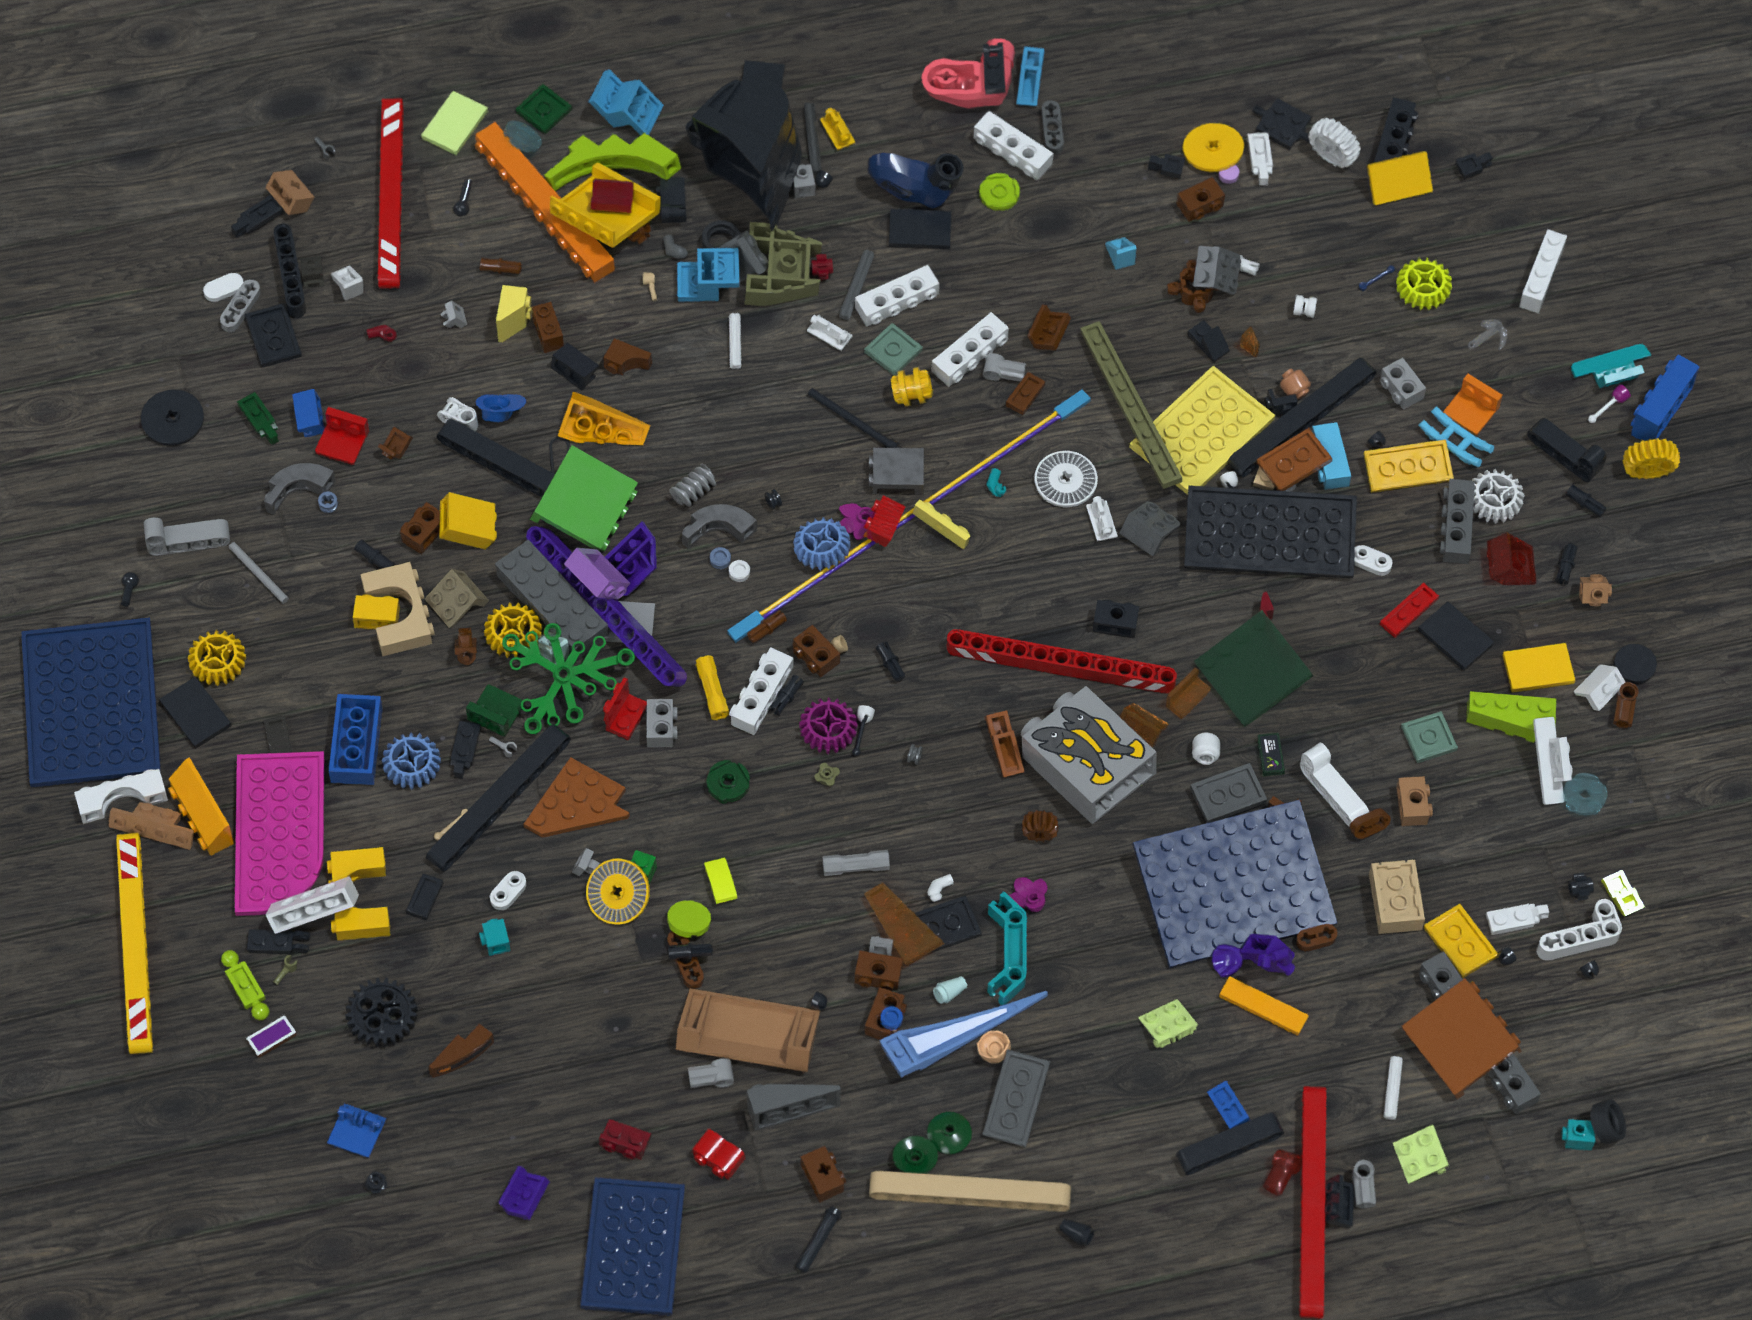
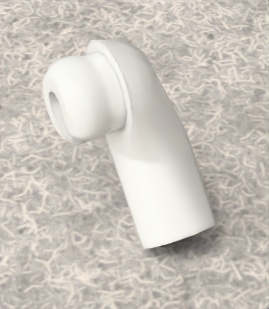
(937, 885)

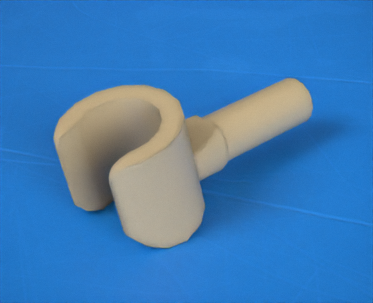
(649, 279)

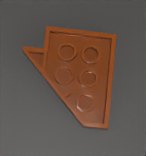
(577, 801)

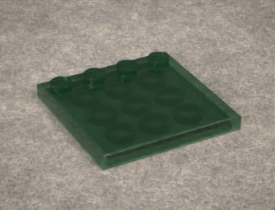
(1253, 668)

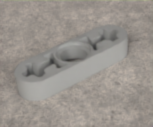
(240, 296)

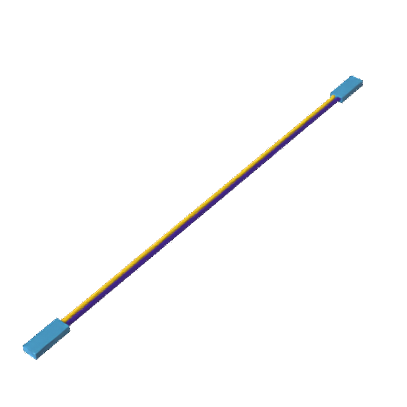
(1062, 411)

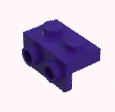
(523, 1193)

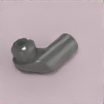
(672, 249)

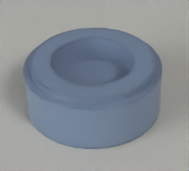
(720, 558)

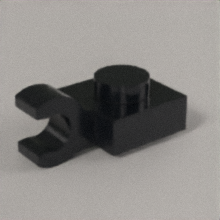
(1170, 165)
(1472, 165)

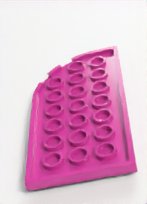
(277, 827)

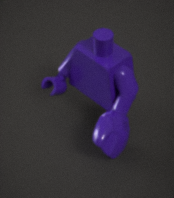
(1263, 950)

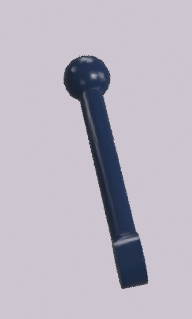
(1363, 286)

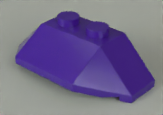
(635, 556)

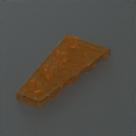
(909, 934)

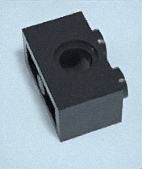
(1106, 624)

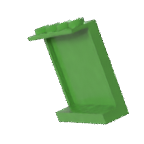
(586, 499)

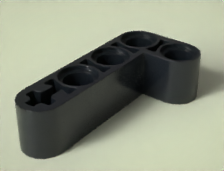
(1567, 451)

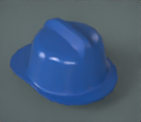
(499, 407)

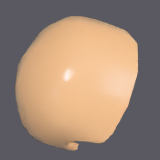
(993, 1046)

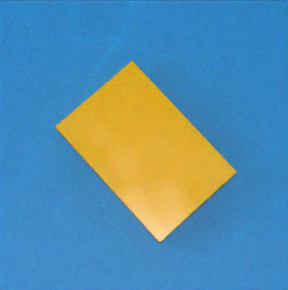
(1399, 178)
(1538, 667)
(1461, 940)

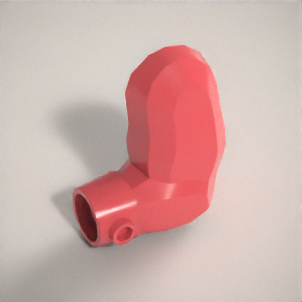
(964, 82)

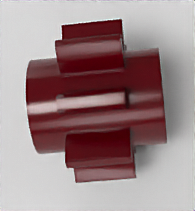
(822, 266)

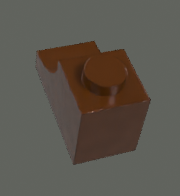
(624, 357)

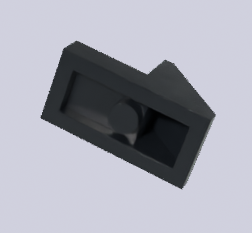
(1209, 340)

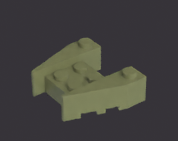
(787, 267)

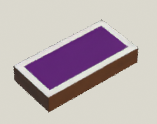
(271, 1036)

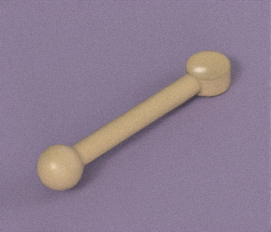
(438, 835)

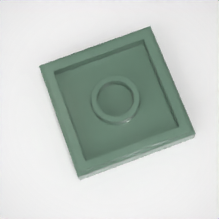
(893, 349)
(1429, 737)

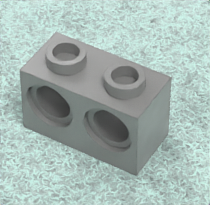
(1407, 381)
(659, 723)

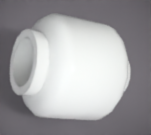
(1206, 748)

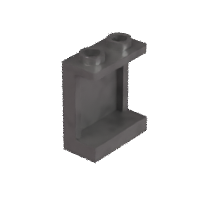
(897, 469)

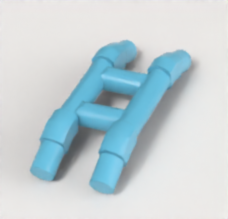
(1452, 427)

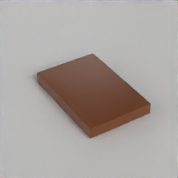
(1294, 460)

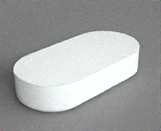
(222, 287)

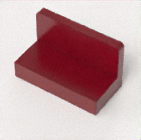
(612, 195)

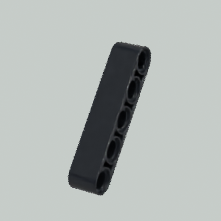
(286, 263)
(1230, 1143)

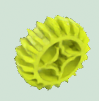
(1422, 277)

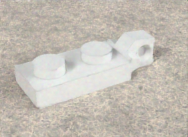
(1260, 156)
(1515, 918)

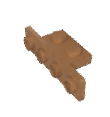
(153, 823)

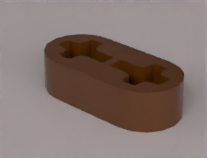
(1370, 823)
(1317, 939)

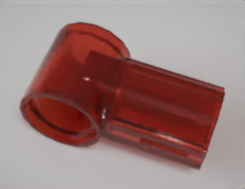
(1284, 1165)

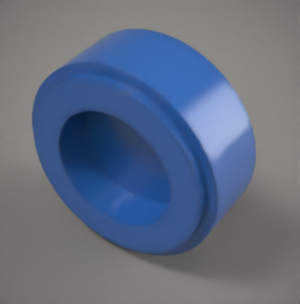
(891, 1018)

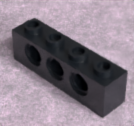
(1399, 112)

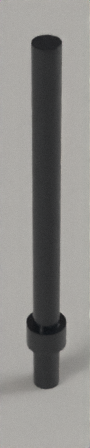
(889, 443)

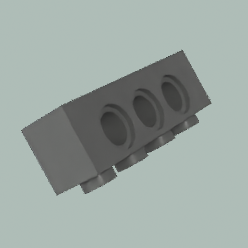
(1462, 492)

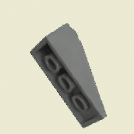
(786, 1102)

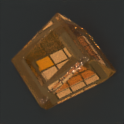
(1249, 342)

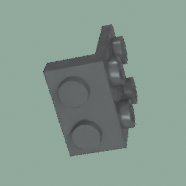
(750, 257)
(1217, 269)
(1148, 527)

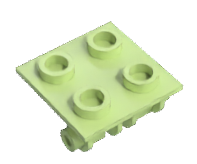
(1168, 1022)
(1421, 1154)

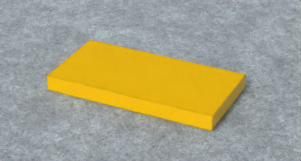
(1408, 466)

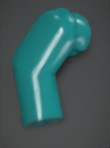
(993, 484)

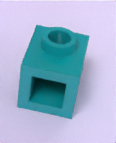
(495, 937)
(1578, 1135)

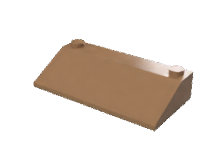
(747, 1030)

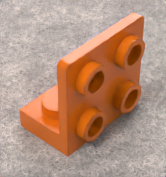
(1473, 405)

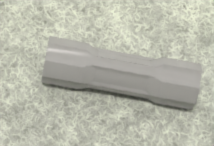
(859, 862)

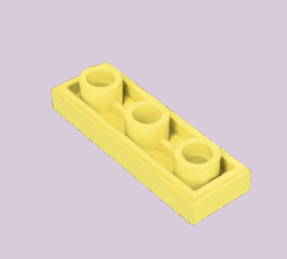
(942, 523)

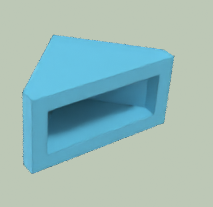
(1121, 252)

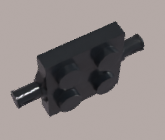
(1283, 123)

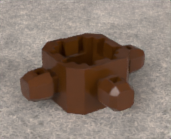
(1198, 299)

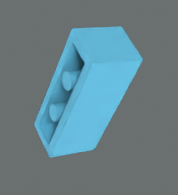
(1337, 472)

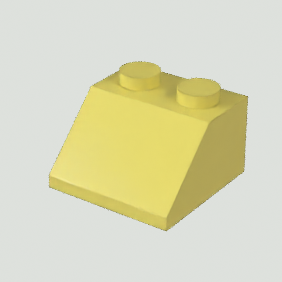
(512, 311)

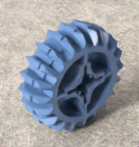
(825, 549)
(426, 753)

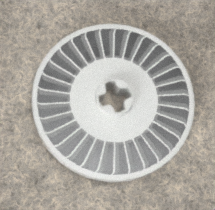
(1055, 489)

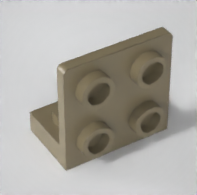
(454, 597)

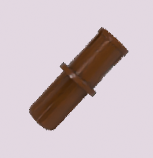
(500, 266)
(767, 626)

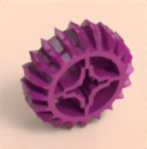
(844, 728)

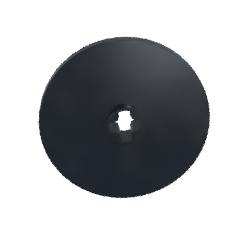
(163, 429)

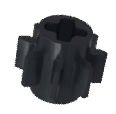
(1580, 886)

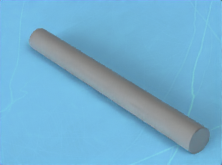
(258, 572)

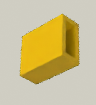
(467, 520)

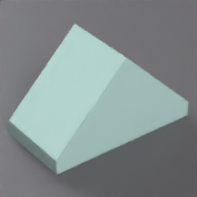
(546, 648)

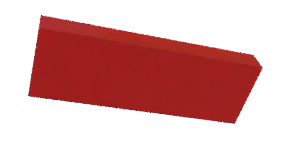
(1409, 610)

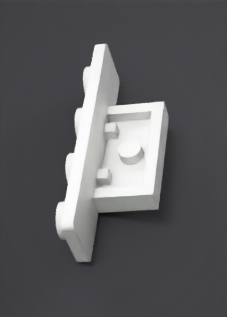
(1552, 760)

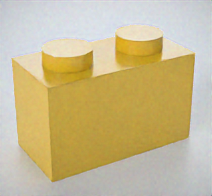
(375, 611)

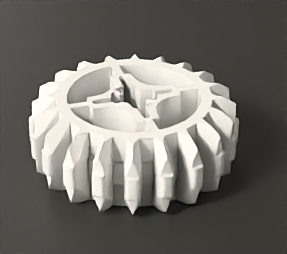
(1334, 142)
(1499, 490)

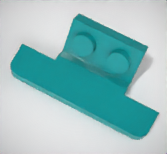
(1613, 366)

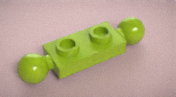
(245, 985)

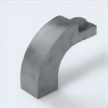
(294, 478)
(722, 518)

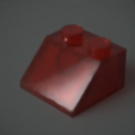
(1511, 561)

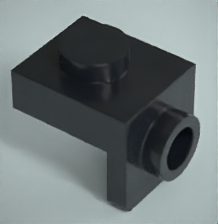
(1279, 405)

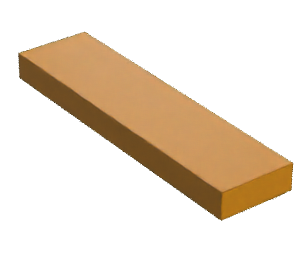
(1263, 1006)

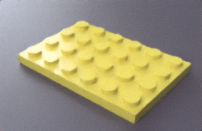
(1208, 427)

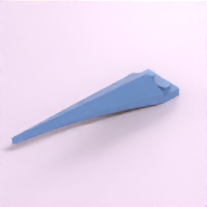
(925, 1045)

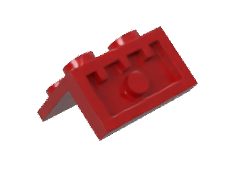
(342, 436)
(623, 711)

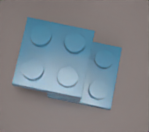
(626, 103)
(714, 270)

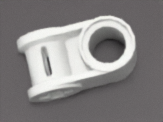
(459, 412)

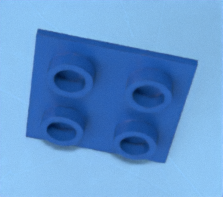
(356, 1130)

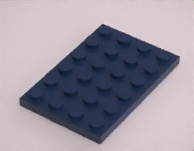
(633, 1246)

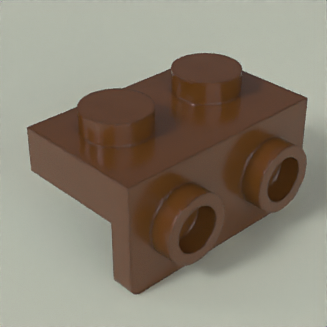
(1048, 329)

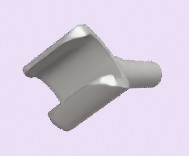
(502, 745)

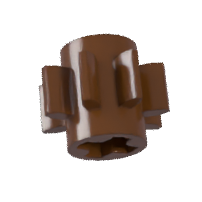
(641, 234)

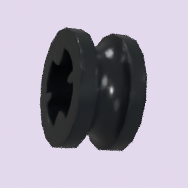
(773, 499)

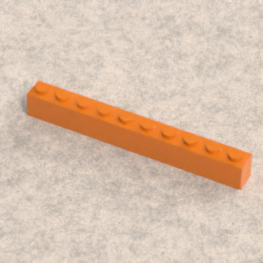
(536, 195)

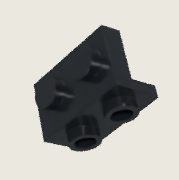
(1339, 1202)

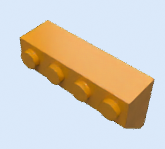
(200, 808)

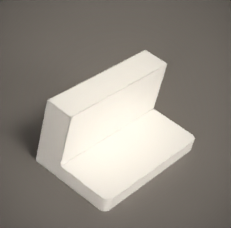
(1600, 686)

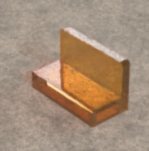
(1187, 694)
(1143, 723)

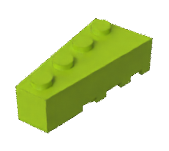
(1509, 712)

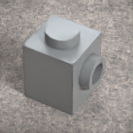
(804, 182)

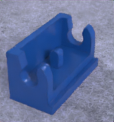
(308, 413)
(1228, 1105)

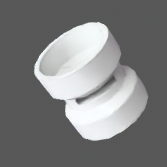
(1309, 306)

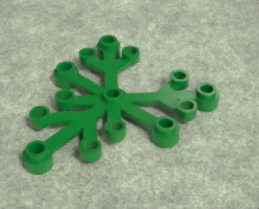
(588, 667)

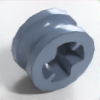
(328, 508)

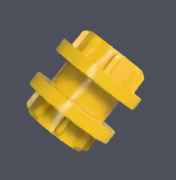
(911, 386)

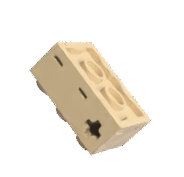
(1396, 896)

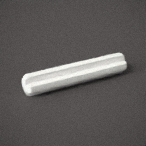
(735, 341)
(1393, 1088)

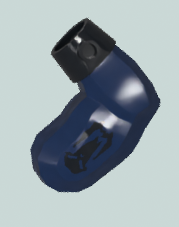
(916, 180)

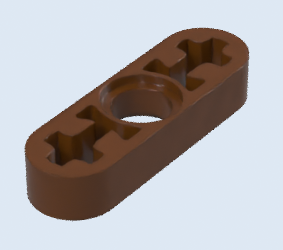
(684, 968)

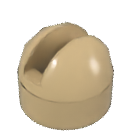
(840, 644)

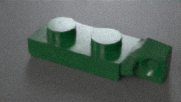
(259, 417)

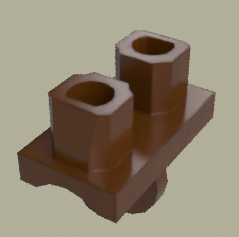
(465, 646)

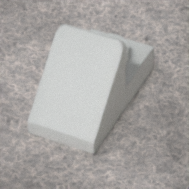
(349, 282)

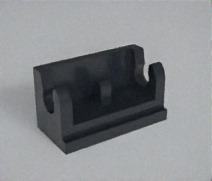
(574, 366)

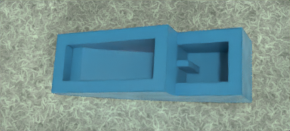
(1030, 76)

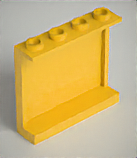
(605, 225)

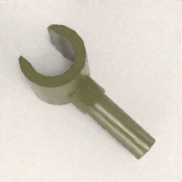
(287, 968)

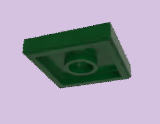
(543, 109)

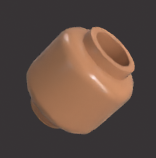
(1295, 383)

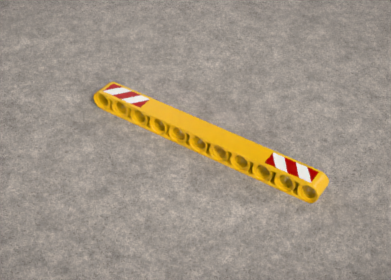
(134, 943)

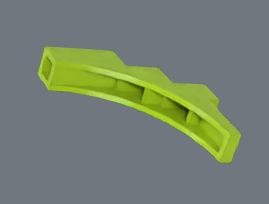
(614, 153)

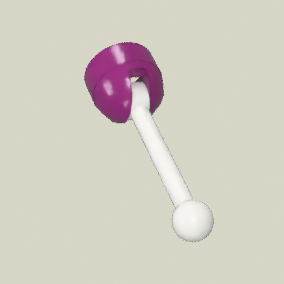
(1619, 394)

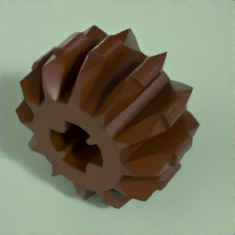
(1040, 826)

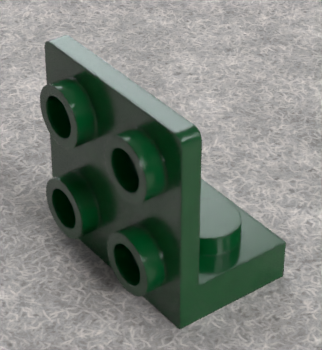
(495, 710)

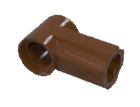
(1625, 706)

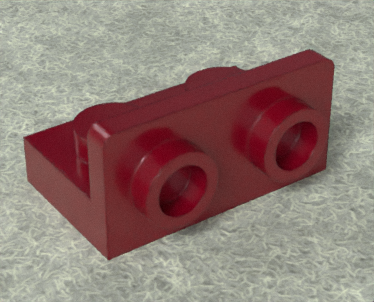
(624, 1139)

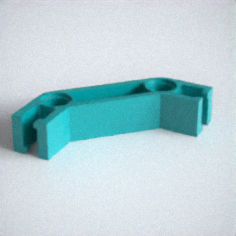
(1014, 948)

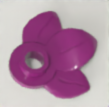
(853, 519)
(1029, 893)

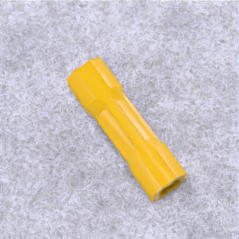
(708, 675)

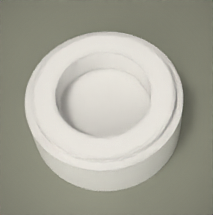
(739, 571)

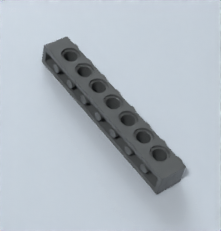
(1517, 1100)

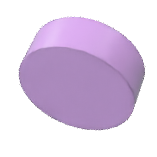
(1229, 175)

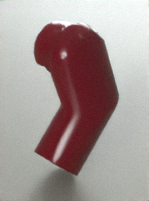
(383, 332)

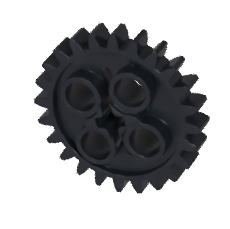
(374, 996)

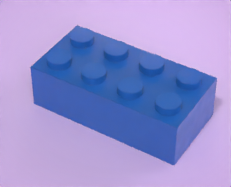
(1665, 399)
(355, 739)

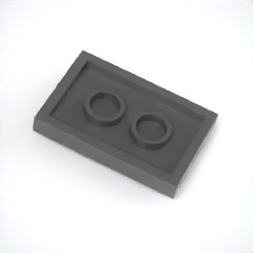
(1228, 793)

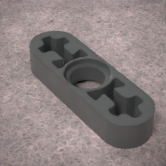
(1056, 120)

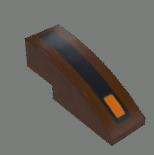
(462, 1051)

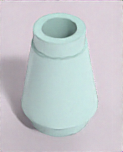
(949, 989)

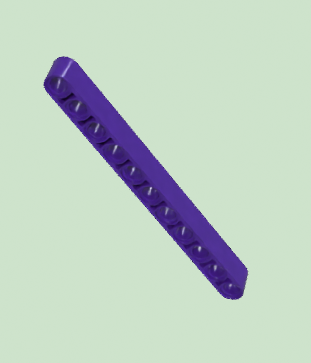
(612, 613)

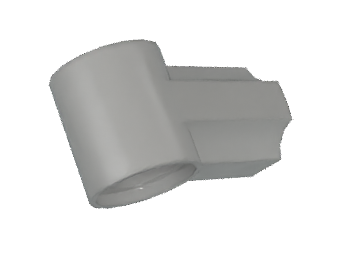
(997, 368)
(717, 1073)
(1364, 1186)

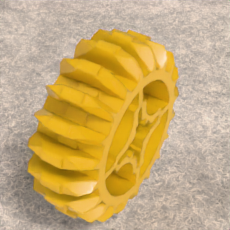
(1651, 458)
(512, 619)
(221, 647)

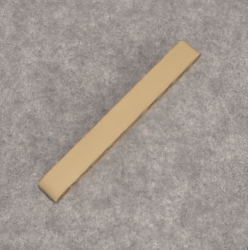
(970, 1191)

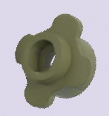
(827, 780)

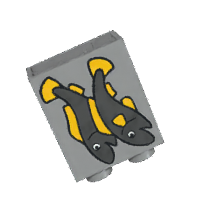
(1088, 753)

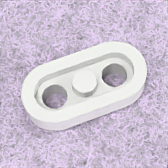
(1371, 560)
(509, 890)

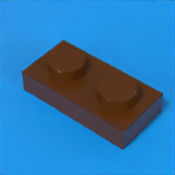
(1025, 393)

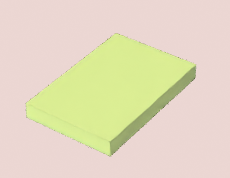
(454, 123)

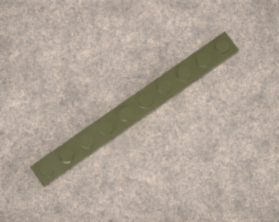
(1131, 405)

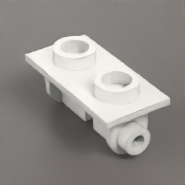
(829, 332)
(1101, 519)

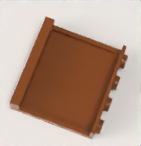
(1461, 1036)

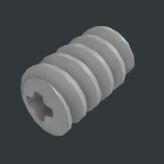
(693, 485)

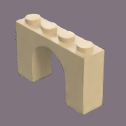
(400, 582)

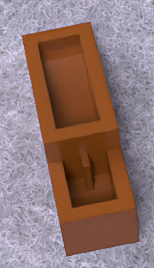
(1004, 743)

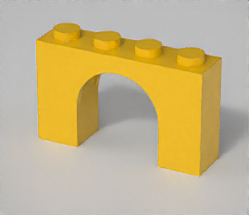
(356, 922)

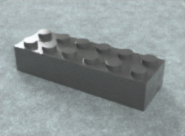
(550, 596)

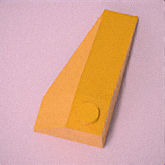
(596, 422)

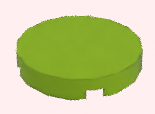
(999, 192)
(688, 919)

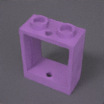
(597, 573)

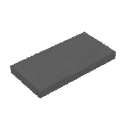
(1016, 1098)

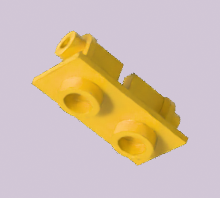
(837, 129)

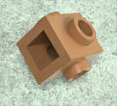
(1594, 590)

